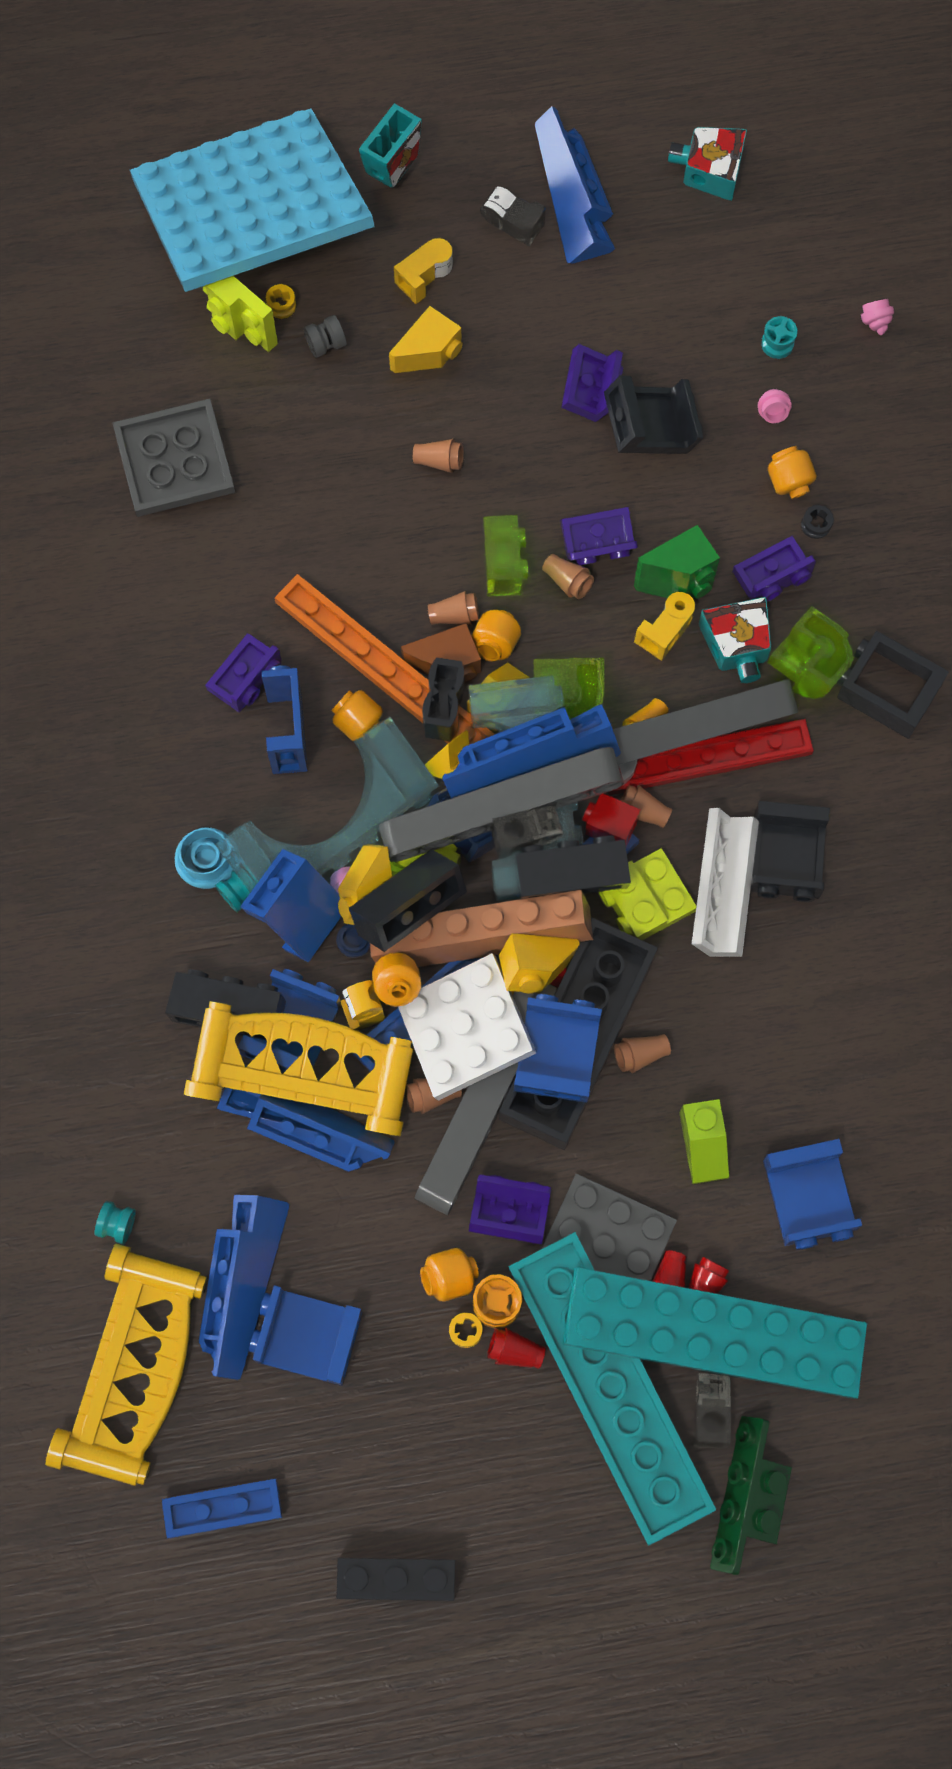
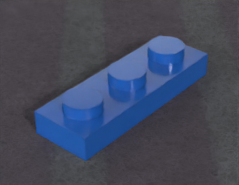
(221, 1508)

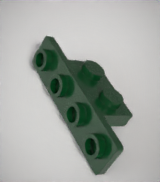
(752, 1497)

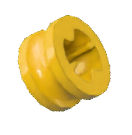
(287, 295)
(459, 1320)

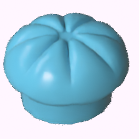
(200, 860)

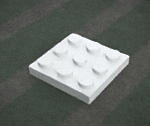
(466, 1027)

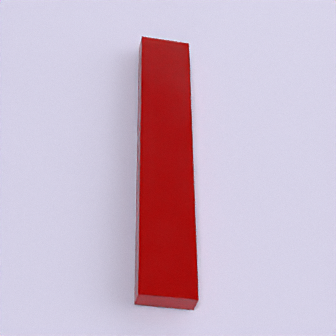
(723, 755)

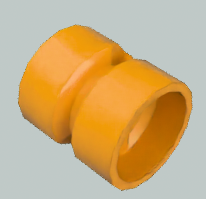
(497, 1301)

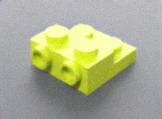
(240, 312)
(652, 899)

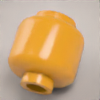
(791, 472)
(496, 635)
(356, 714)
(396, 979)
(449, 1274)

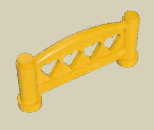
(221, 1065)
(91, 1443)

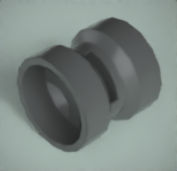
(324, 336)

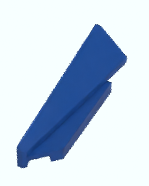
(574, 190)
(530, 748)
(308, 1128)
(239, 1281)

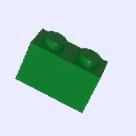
(678, 565)

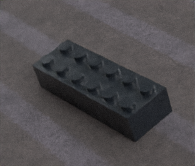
(610, 976)

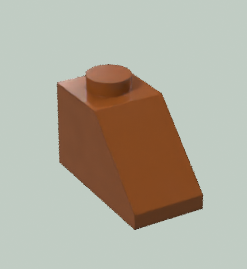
(449, 644)

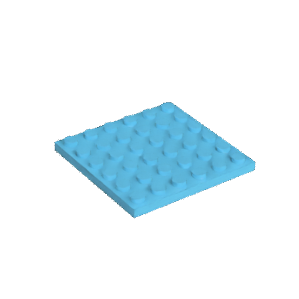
(250, 199)

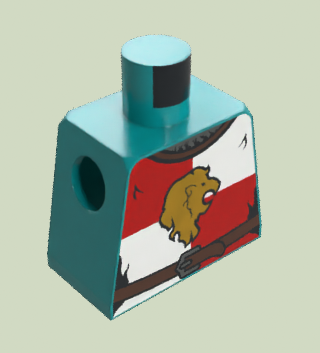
(392, 146)
(711, 159)
(738, 636)

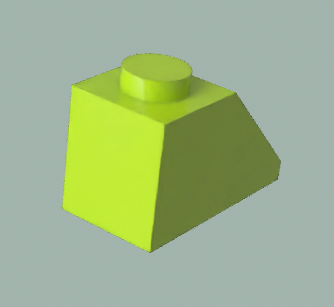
(705, 1141)

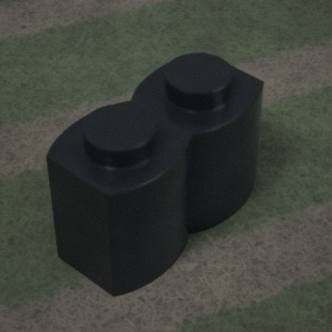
(443, 699)

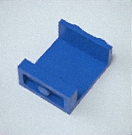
(286, 753)
(295, 904)
(300, 999)
(564, 1048)
(810, 1194)
(305, 1335)

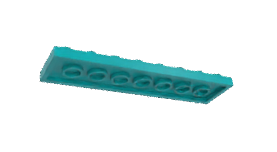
(715, 1333)
(615, 1402)

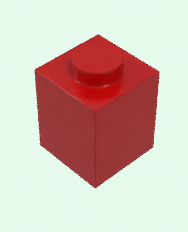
(611, 818)

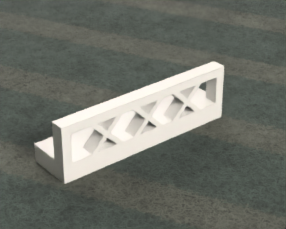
(725, 884)

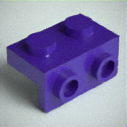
(587, 380)
(598, 535)
(774, 570)
(241, 673)
(510, 1209)

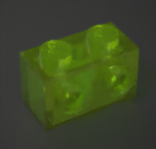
(502, 555)

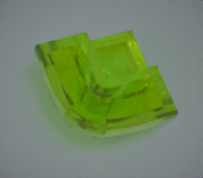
(814, 654)
(580, 681)

